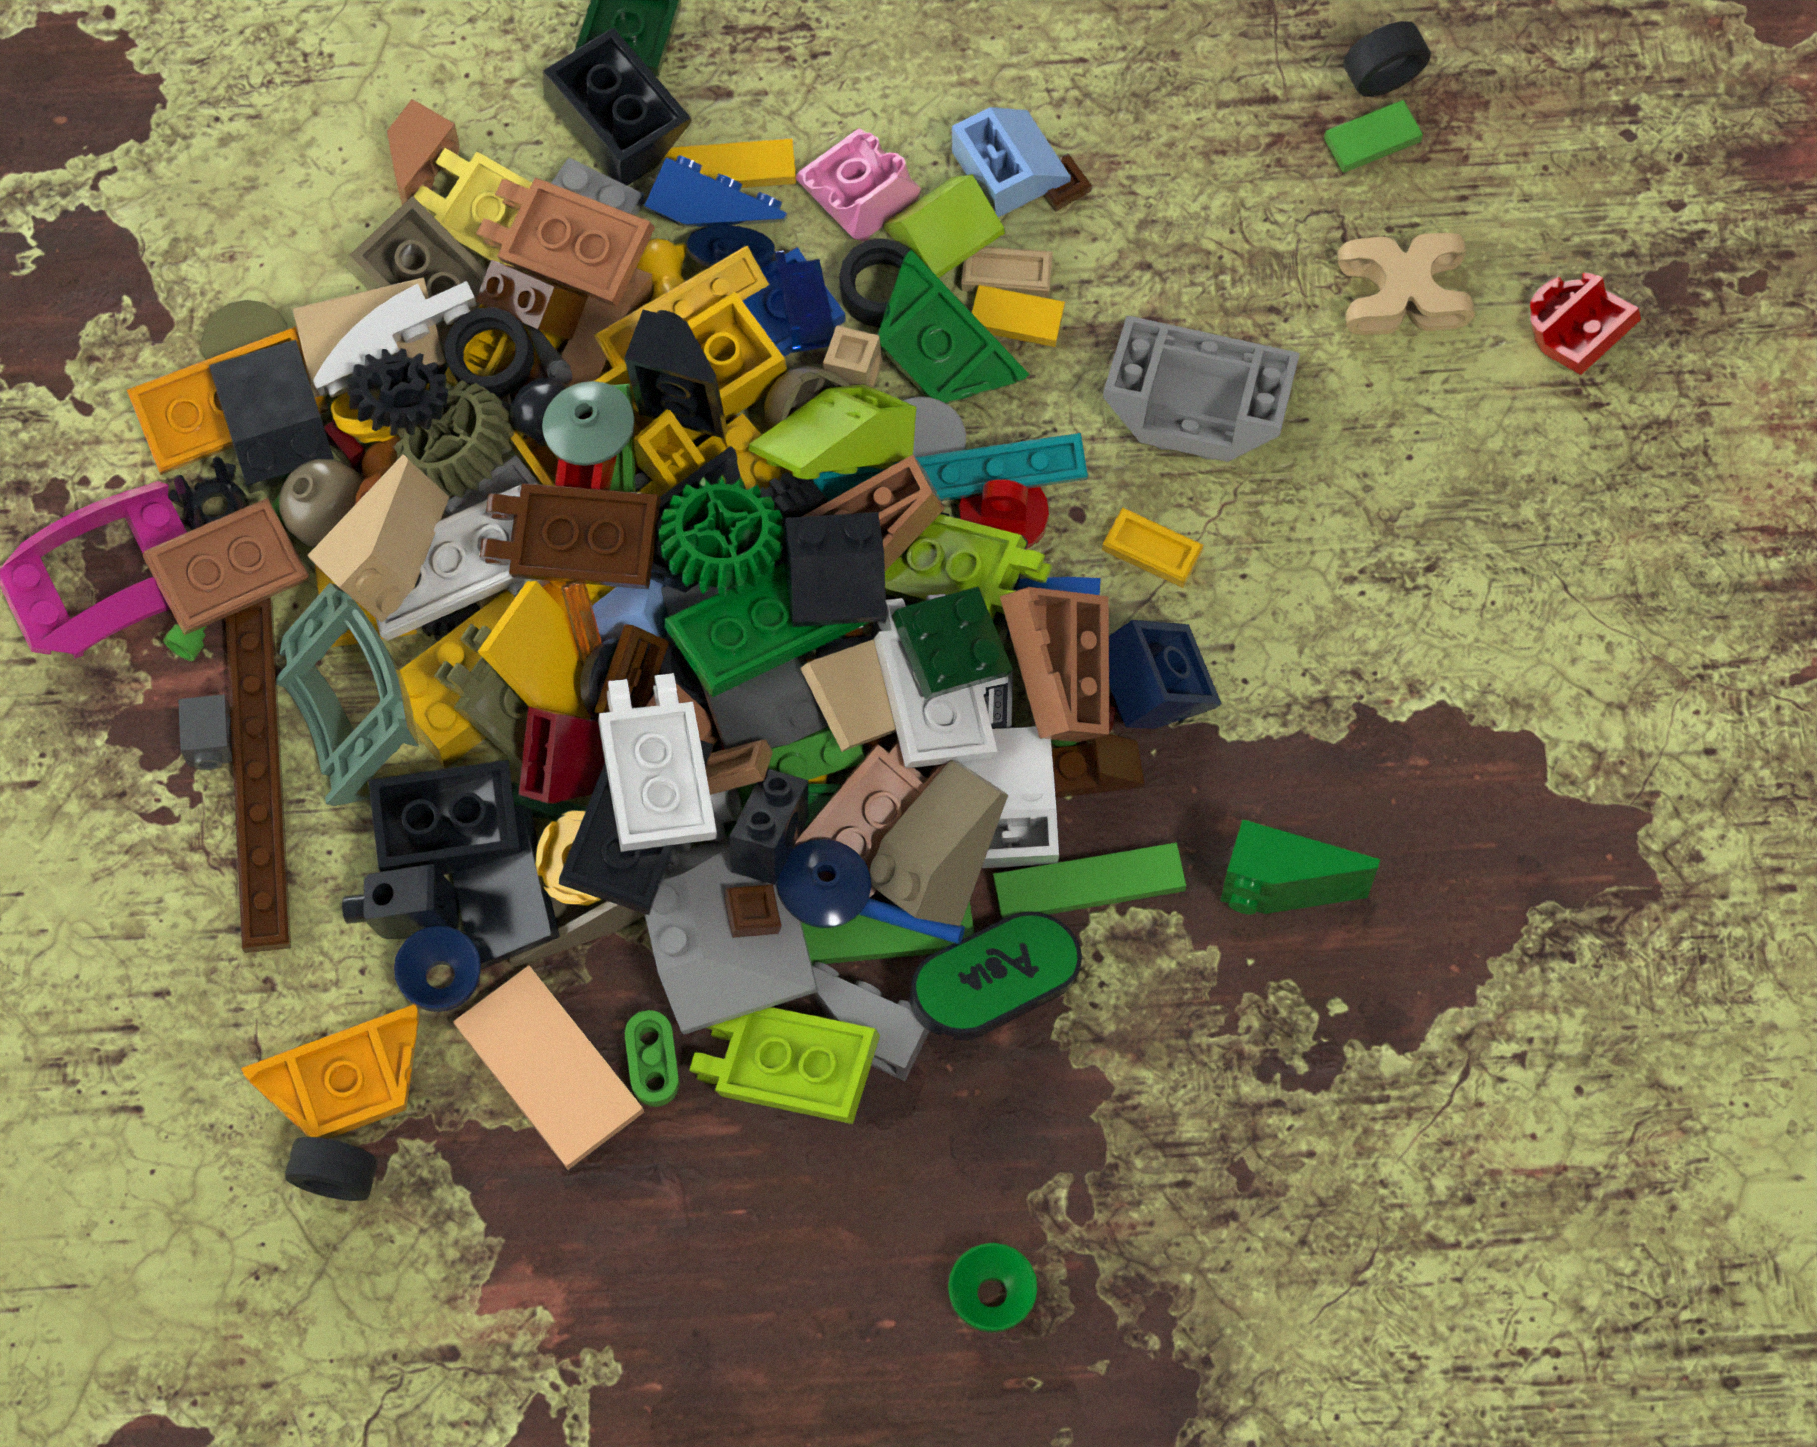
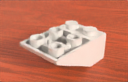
(1029, 819)

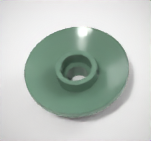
(593, 438)

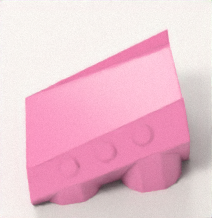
(860, 184)

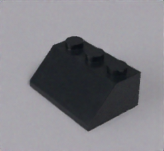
(615, 106)
(673, 374)

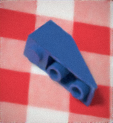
(700, 201)

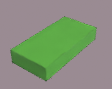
(1373, 136)

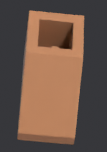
(416, 144)

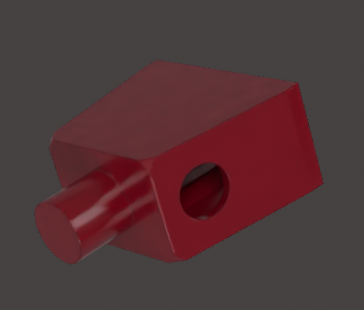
(560, 756)

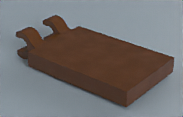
(576, 535)

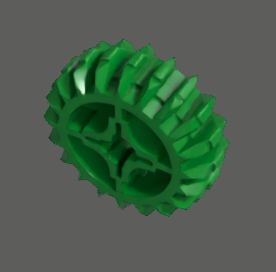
(704, 552)

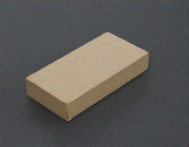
(1009, 270)

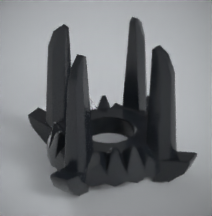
(194, 499)

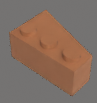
(903, 502)
(1062, 659)

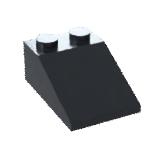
(270, 414)
(444, 817)

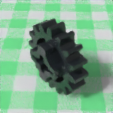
(397, 392)

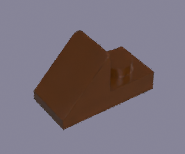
(1098, 767)

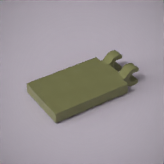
(487, 698)

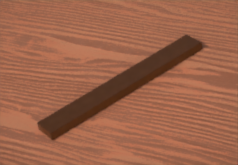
(258, 779)

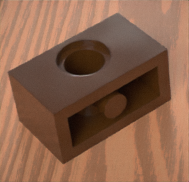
(531, 299)

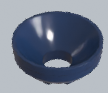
(432, 948)

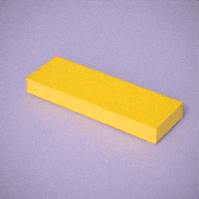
(746, 162)

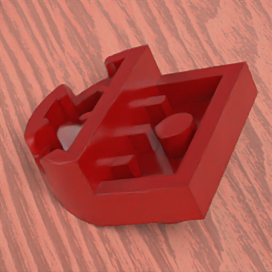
(1579, 320)

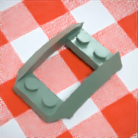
(344, 753)

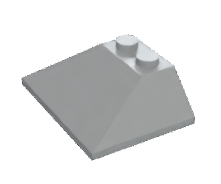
(1198, 389)
(700, 963)

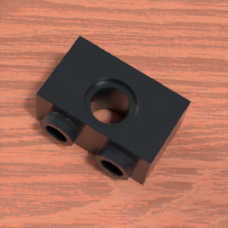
(769, 826)

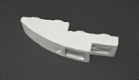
(399, 318)

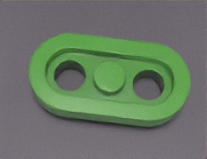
(651, 1060)

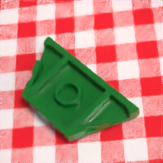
(940, 340)

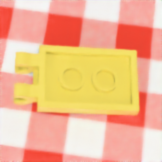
(471, 200)

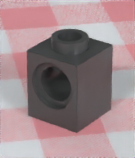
(205, 731)

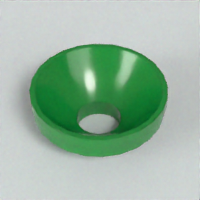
(998, 1264)

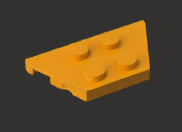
(344, 1076)

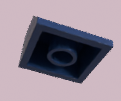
(1158, 674)

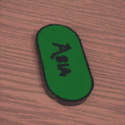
(995, 975)

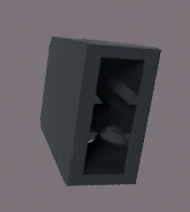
(404, 902)

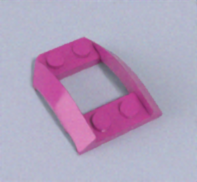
(36, 600)

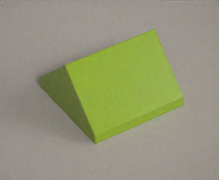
(947, 224)

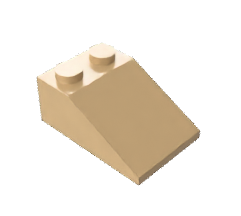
(384, 539)

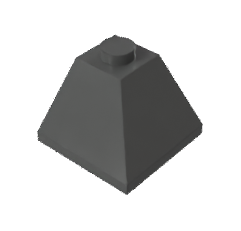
(767, 707)

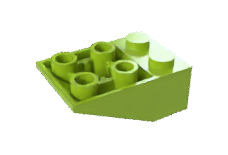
(841, 432)

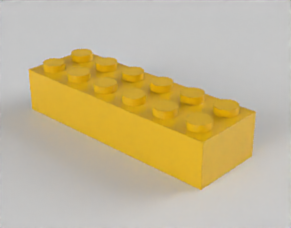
(739, 354)

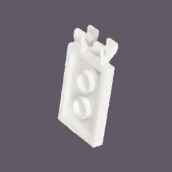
(936, 728)
(655, 769)

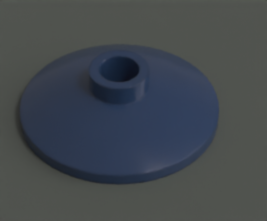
(717, 242)
(822, 902)

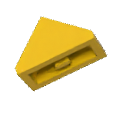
(666, 452)

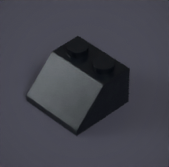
(835, 569)

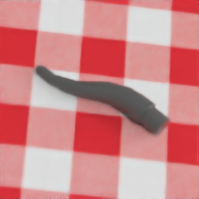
(550, 359)

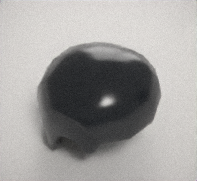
(530, 406)

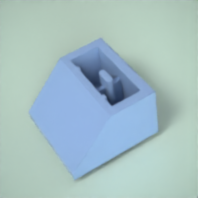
(1007, 157)

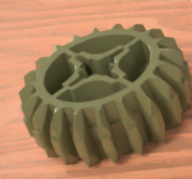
(462, 444)

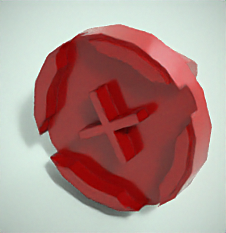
(1009, 508)

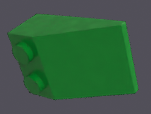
(1290, 872)

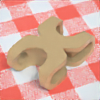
(1405, 283)

